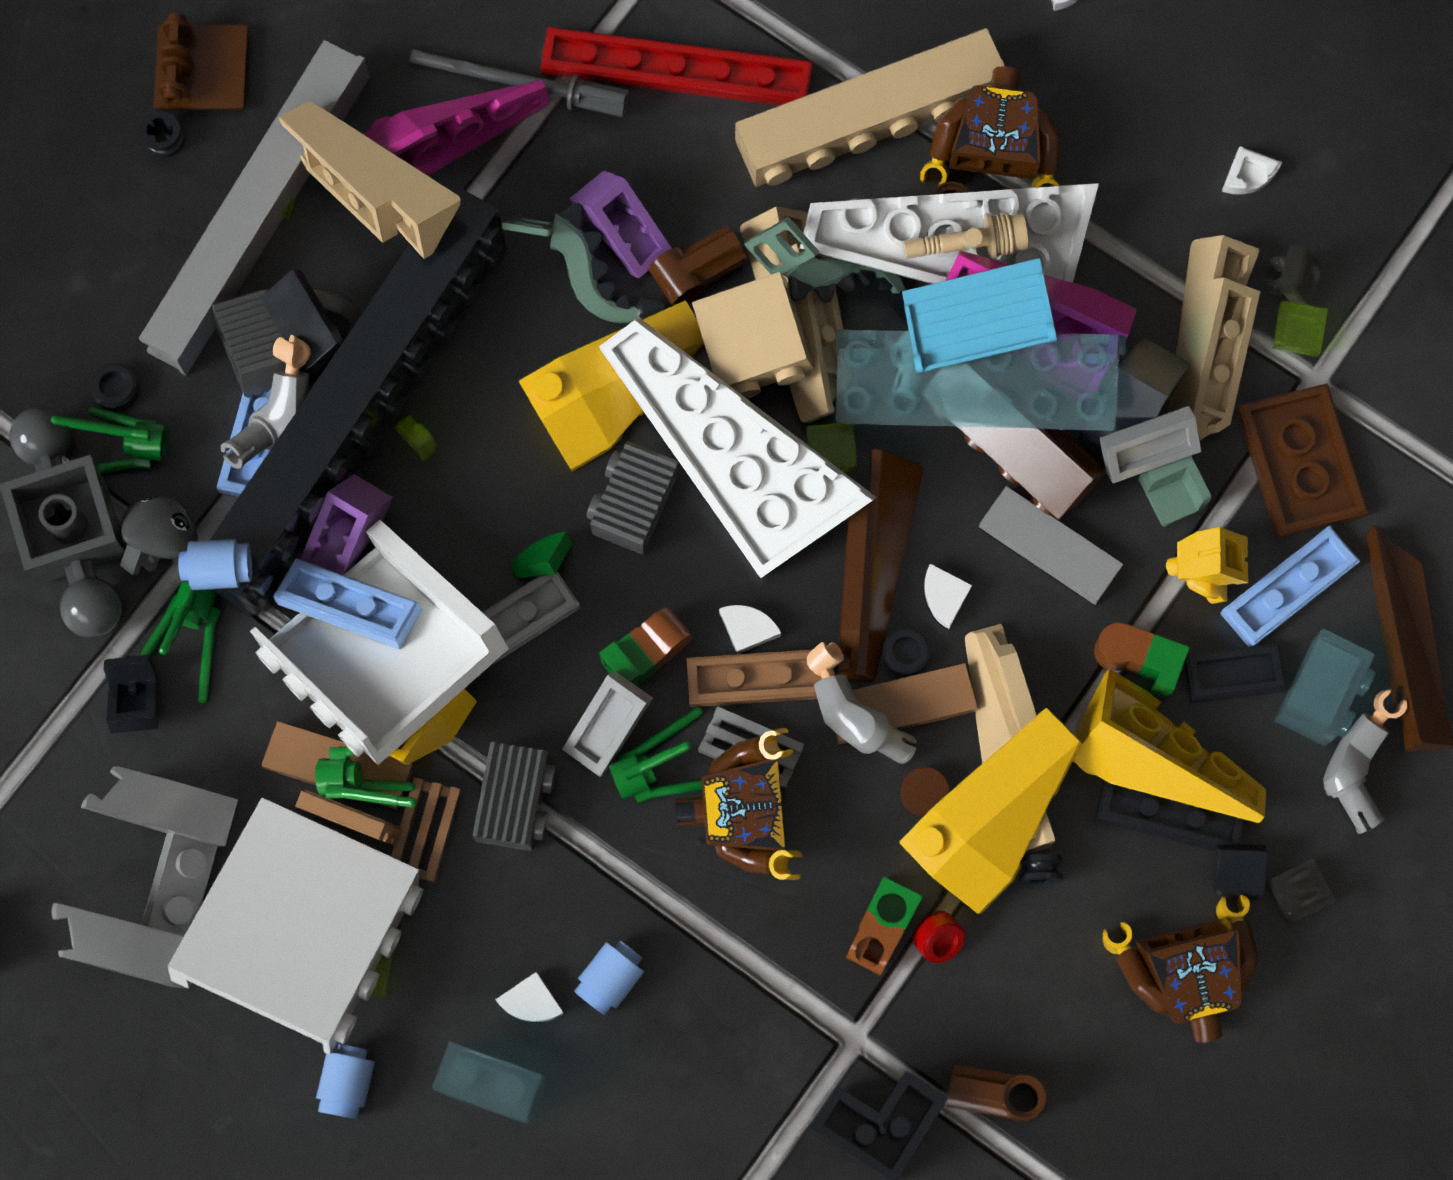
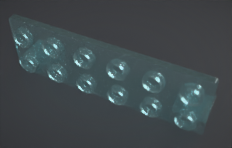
(1035, 387)

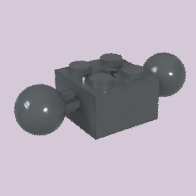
(36, 517)

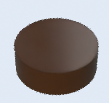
(923, 790)

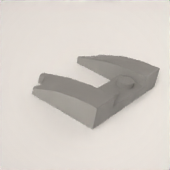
(195, 827)

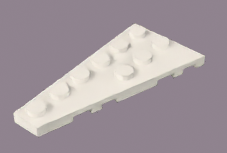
(874, 229)
(748, 467)

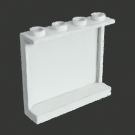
(375, 689)
(297, 924)

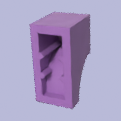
(622, 220)
(342, 524)

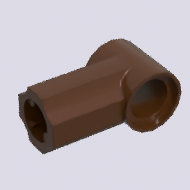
(688, 272)
(989, 1092)

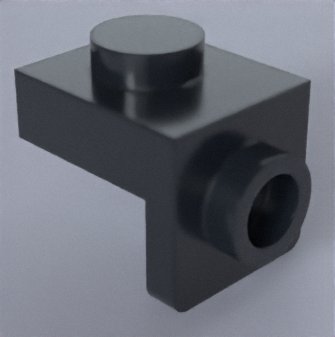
(132, 694)

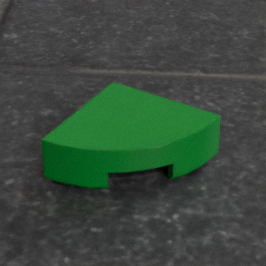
(542, 556)

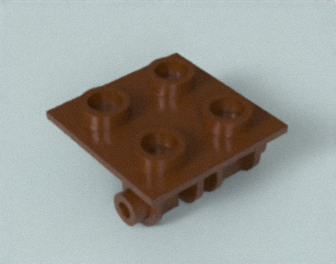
(200, 65)

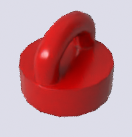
(938, 937)

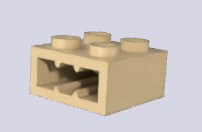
(754, 335)

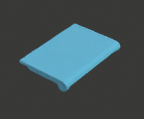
(979, 316)

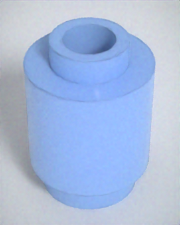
(215, 564)
(609, 976)
(345, 1081)

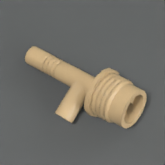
(1000, 235)

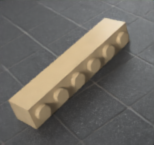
(864, 109)

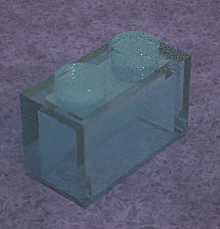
(1326, 687)
(489, 1083)

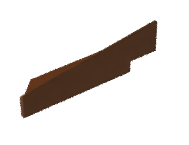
(874, 561)
(1409, 643)

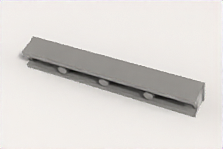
(248, 215)

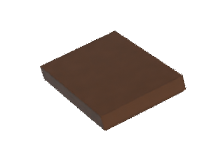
(1302, 461)

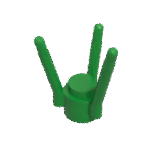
(142, 437)
(189, 610)
(635, 771)
(343, 778)

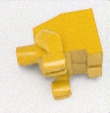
(1211, 562)

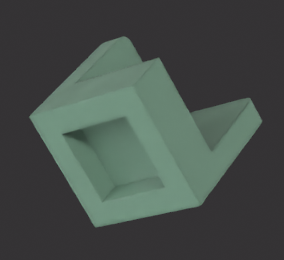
(1175, 490)

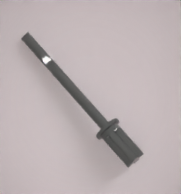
(578, 92)

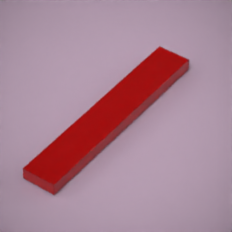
(675, 67)

